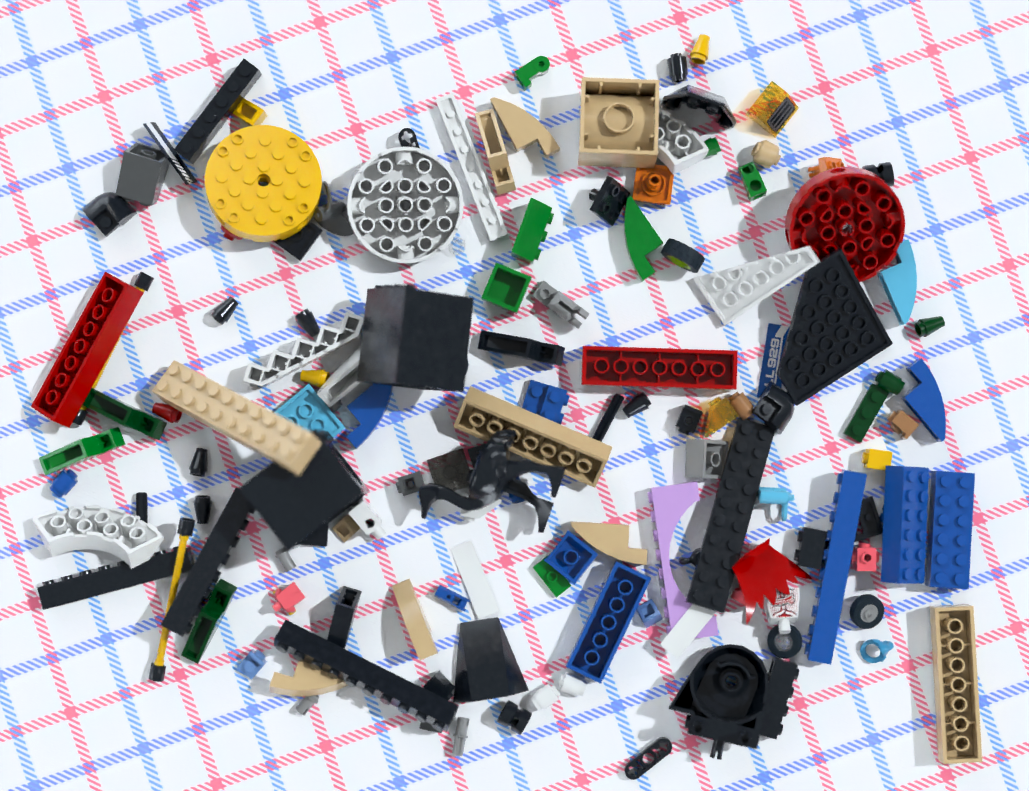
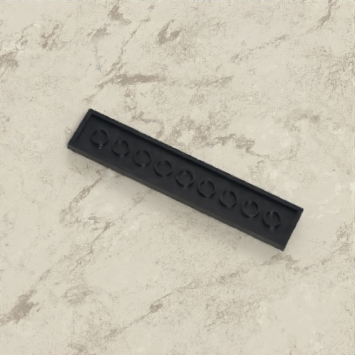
(730, 515)

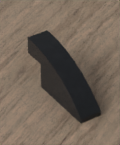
(521, 348)

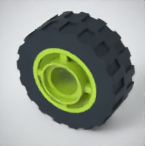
(682, 255)

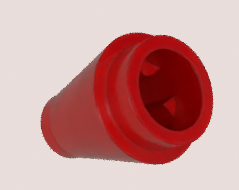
(167, 412)

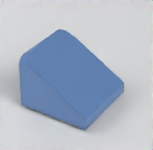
(649, 613)

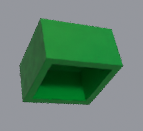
(506, 288)

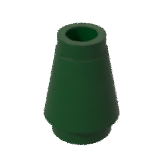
(927, 326)

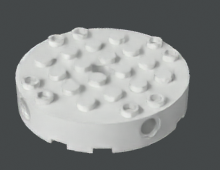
(409, 176)

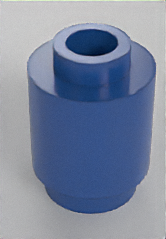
(64, 482)

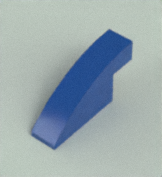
(926, 400)
(369, 411)

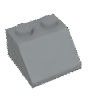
(705, 458)

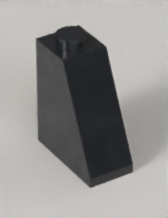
(344, 616)

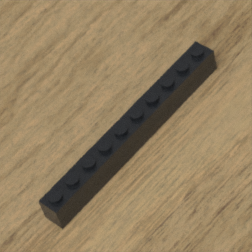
(365, 675)

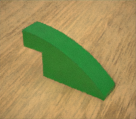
(639, 239)
(82, 450)

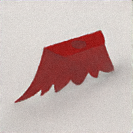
(762, 573)

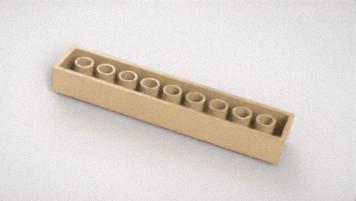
(237, 417)

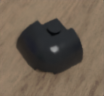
(109, 212)
(774, 407)

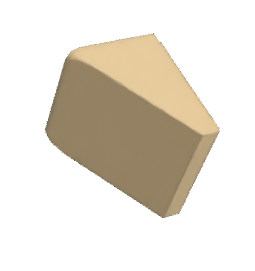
(346, 528)

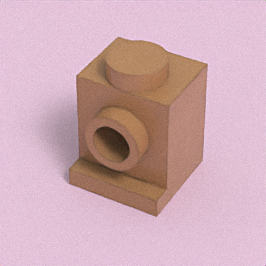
(902, 424)

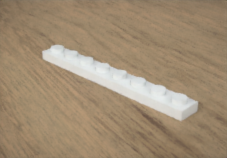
(471, 167)

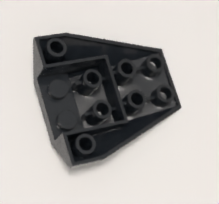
(702, 99)

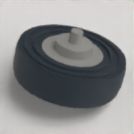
(866, 611)

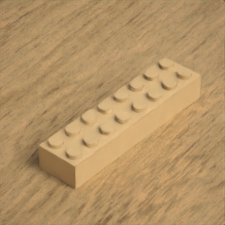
(535, 436)
(956, 684)

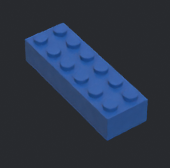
(904, 525)
(950, 529)
(608, 622)

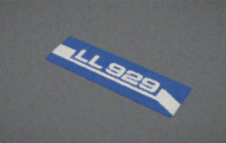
(773, 351)

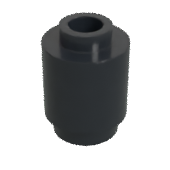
(677, 67)

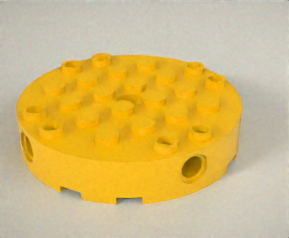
(266, 156)

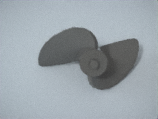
(330, 216)

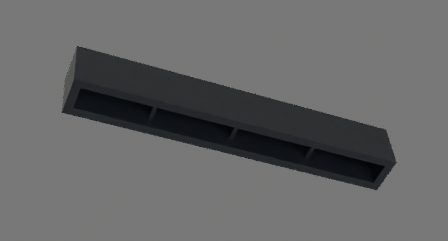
(208, 564)
(111, 579)

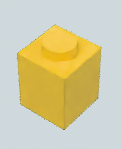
(876, 459)

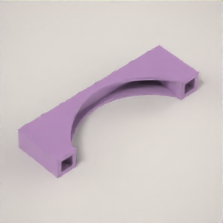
(669, 505)

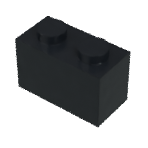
(810, 547)

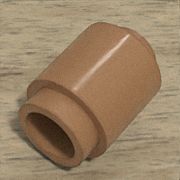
(741, 405)

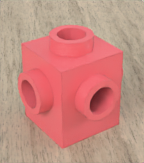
(866, 563)

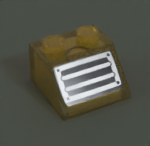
(772, 109)
(717, 416)

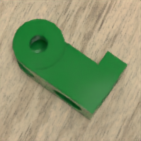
(534, 68)
(752, 181)

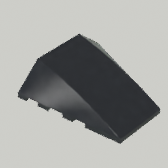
(486, 663)

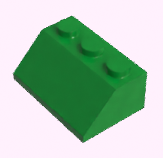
(532, 231)

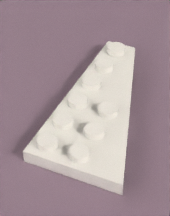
(744, 286)

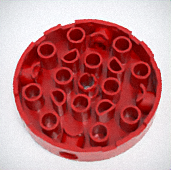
(853, 198)

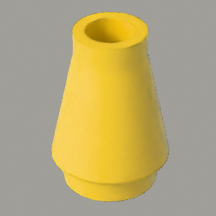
(700, 50)
(315, 377)

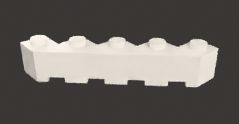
(305, 352)

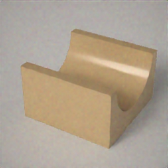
(618, 122)

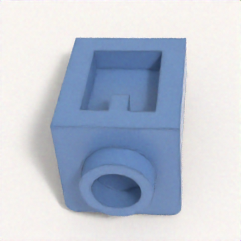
(252, 663)

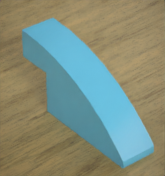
(901, 282)

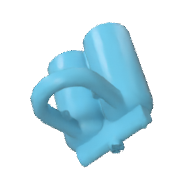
(774, 495)

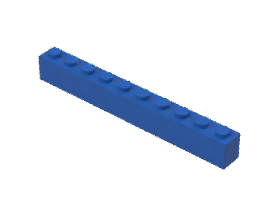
(836, 566)

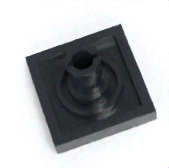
(609, 200)

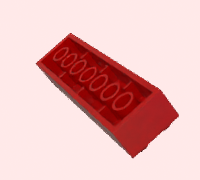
(87, 350)
(659, 367)

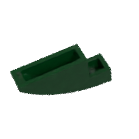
(125, 414)
(208, 621)

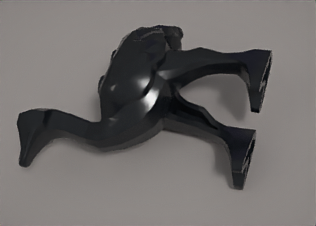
(492, 476)

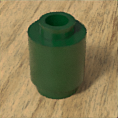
(889, 382)

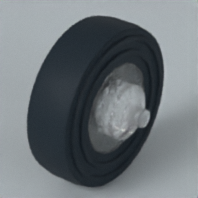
(784, 645)

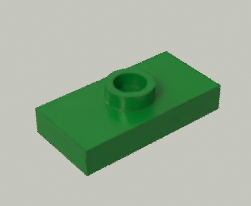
(552, 578)

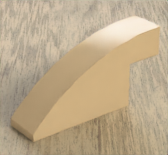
(523, 128)
(495, 151)
(611, 540)
(415, 619)
(305, 682)

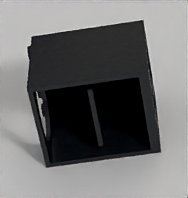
(415, 338)
(306, 503)

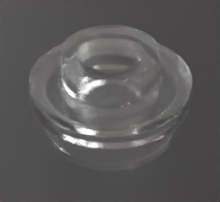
(456, 239)

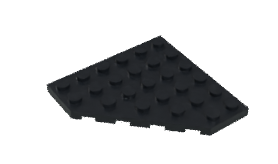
(829, 330)

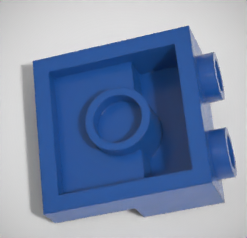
(546, 401)

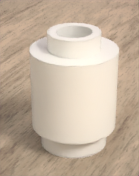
(572, 684)
(545, 697)

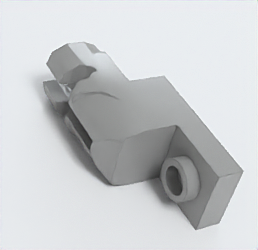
(559, 304)

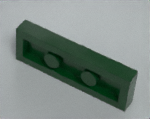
(865, 413)

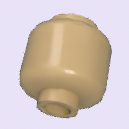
(766, 154)

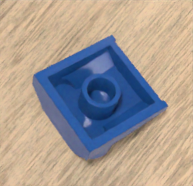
(571, 557)

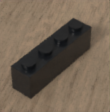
(780, 680)

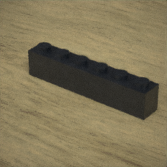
(218, 111)

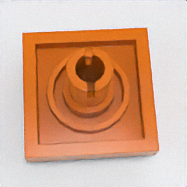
(653, 185)

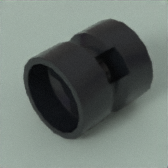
(883, 170)
(507, 716)

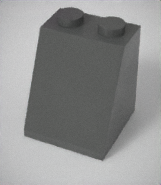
(142, 174)

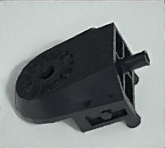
(721, 710)

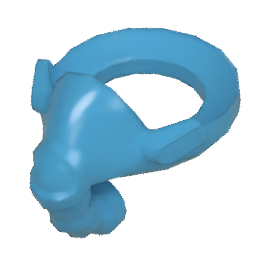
(884, 647)

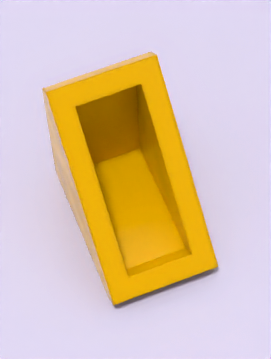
(250, 113)

